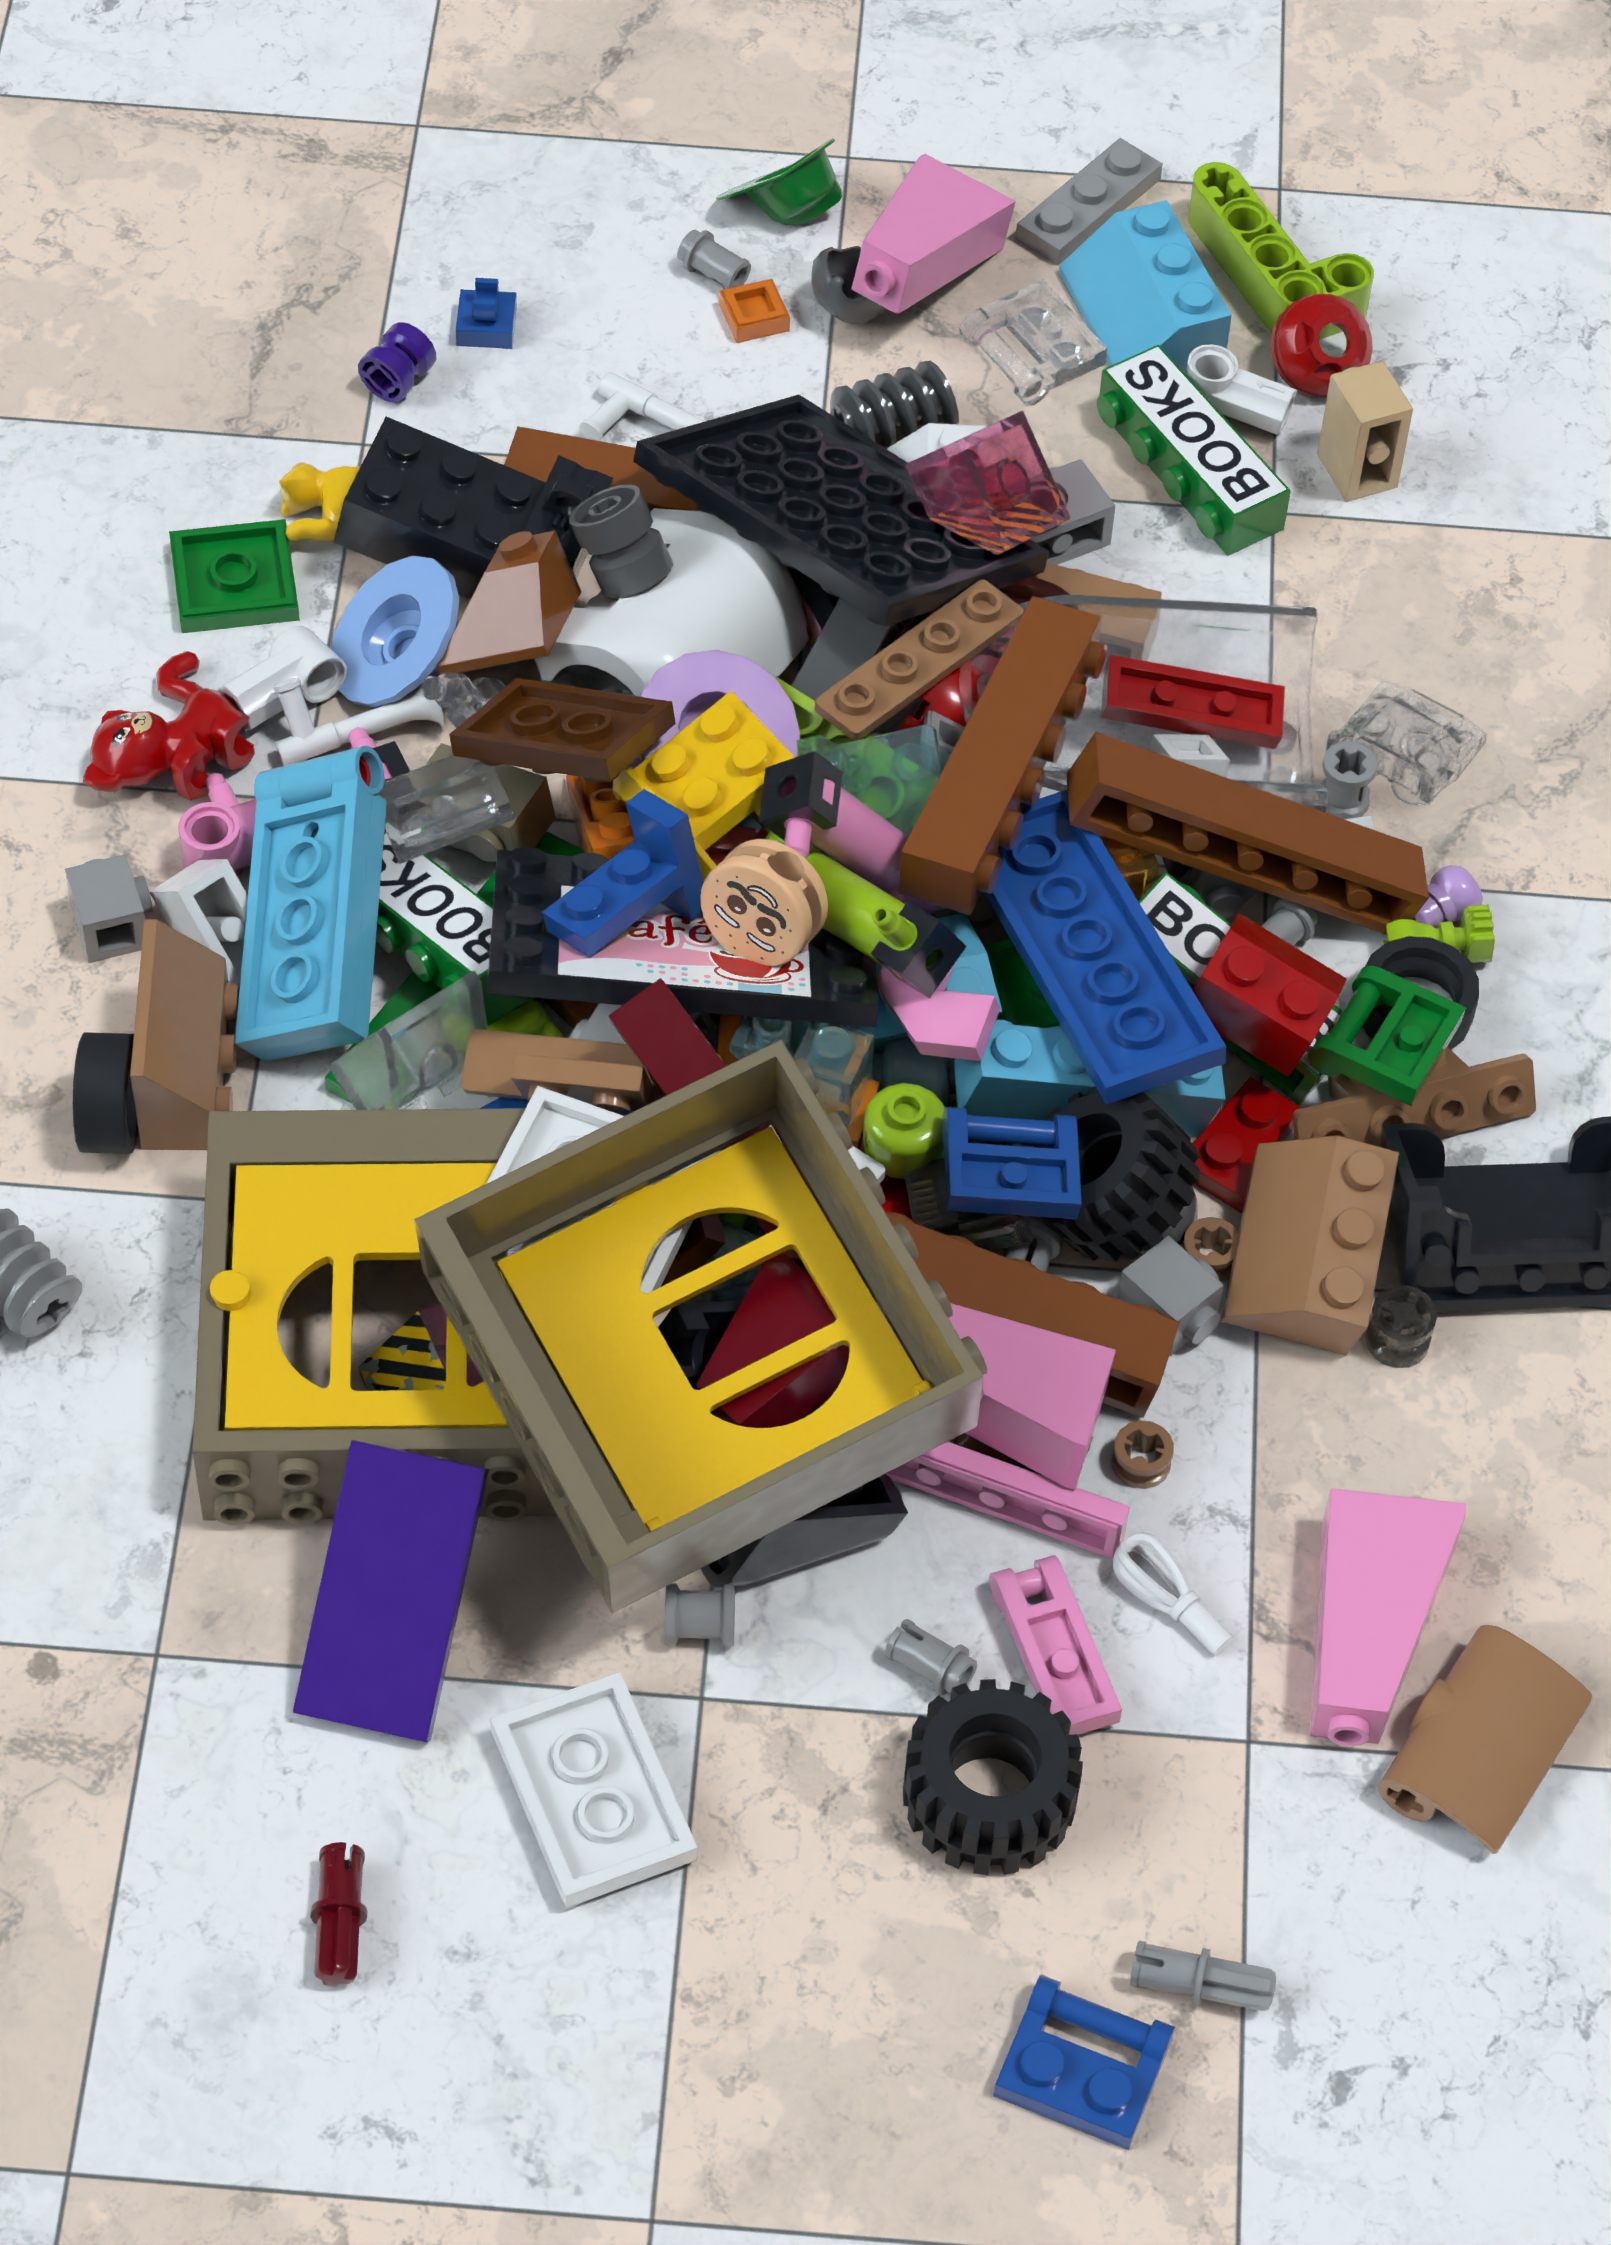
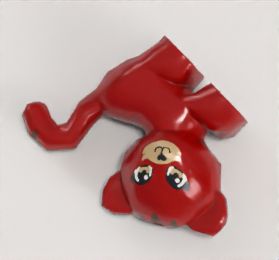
(143, 746)

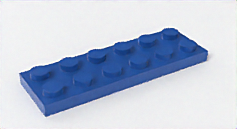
(1099, 958)

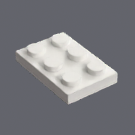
(593, 1789)

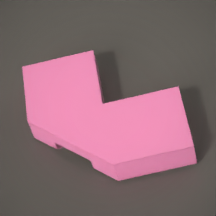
(945, 1024)

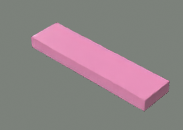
(1017, 1497)

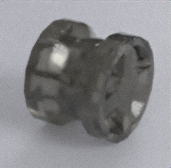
(1397, 1310)

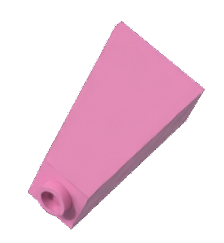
(930, 235)
(1037, 1392)
(1374, 1598)

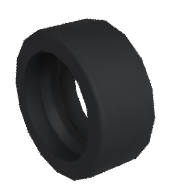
(1434, 962)
(104, 1095)

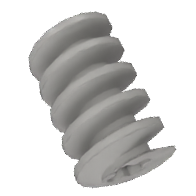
(32, 1286)

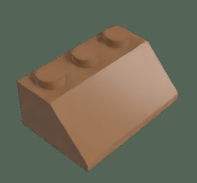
(181, 1039)
(1311, 1240)

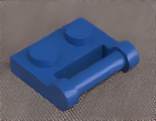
(1011, 1177)
(1075, 2082)

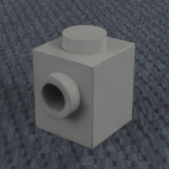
(108, 906)
(1176, 1288)

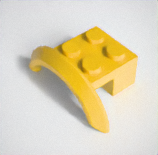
(710, 772)

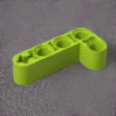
(1261, 254)

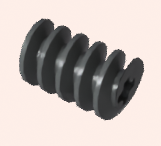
(896, 402)

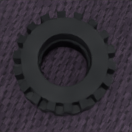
(1131, 1175)
(1004, 1728)

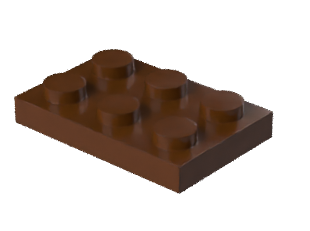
(562, 729)

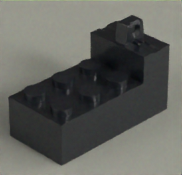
(455, 505)

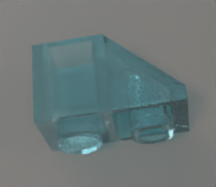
(836, 1054)

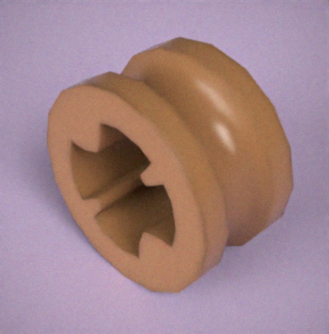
(1208, 1233)
(1137, 1471)

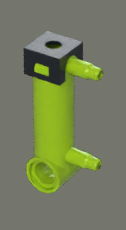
(894, 934)

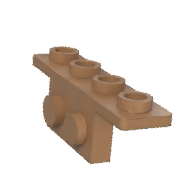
(918, 660)
(578, 1068)
(1450, 1102)

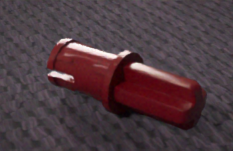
(338, 1914)

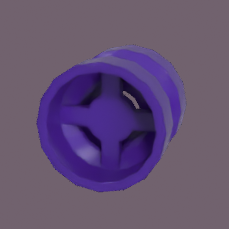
(393, 366)

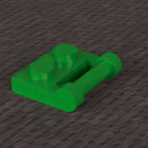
(1405, 1044)

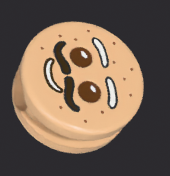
(764, 902)

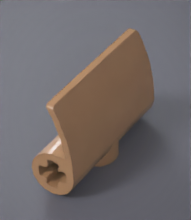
(1485, 1737)

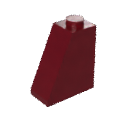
(774, 1313)

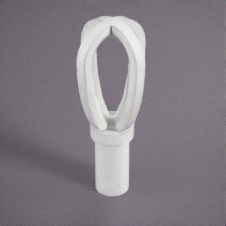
(1184, 1607)

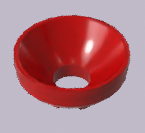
(1297, 346)

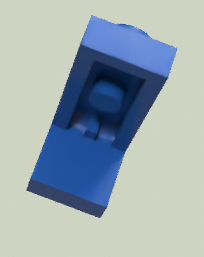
(649, 871)

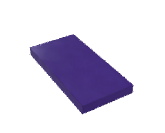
(390, 1591)

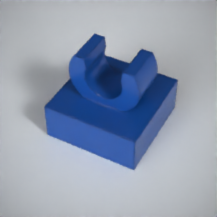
(486, 316)

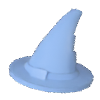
(396, 630)

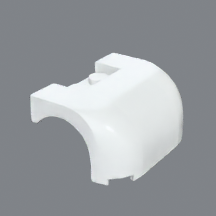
(715, 597)

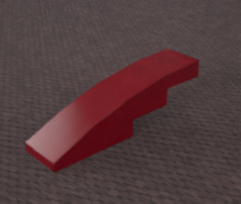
(669, 1046)

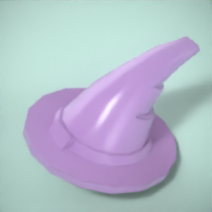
(704, 677)

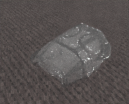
(1415, 740)

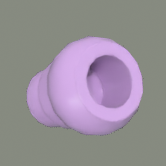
(1449, 894)

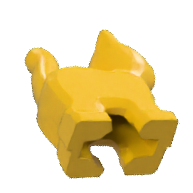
(309, 487)

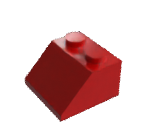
(1266, 994)

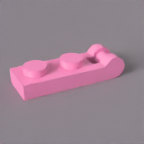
(1056, 1644)

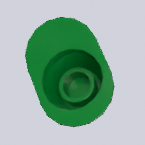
(795, 191)

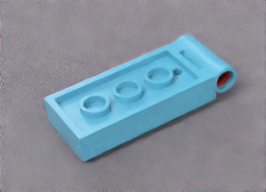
(312, 905)

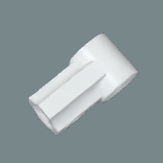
(1239, 391)
(292, 655)

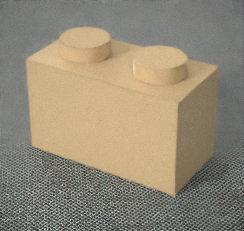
(1364, 430)

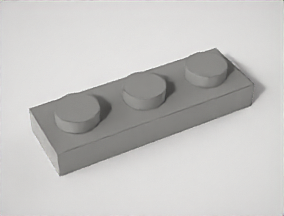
(1088, 201)

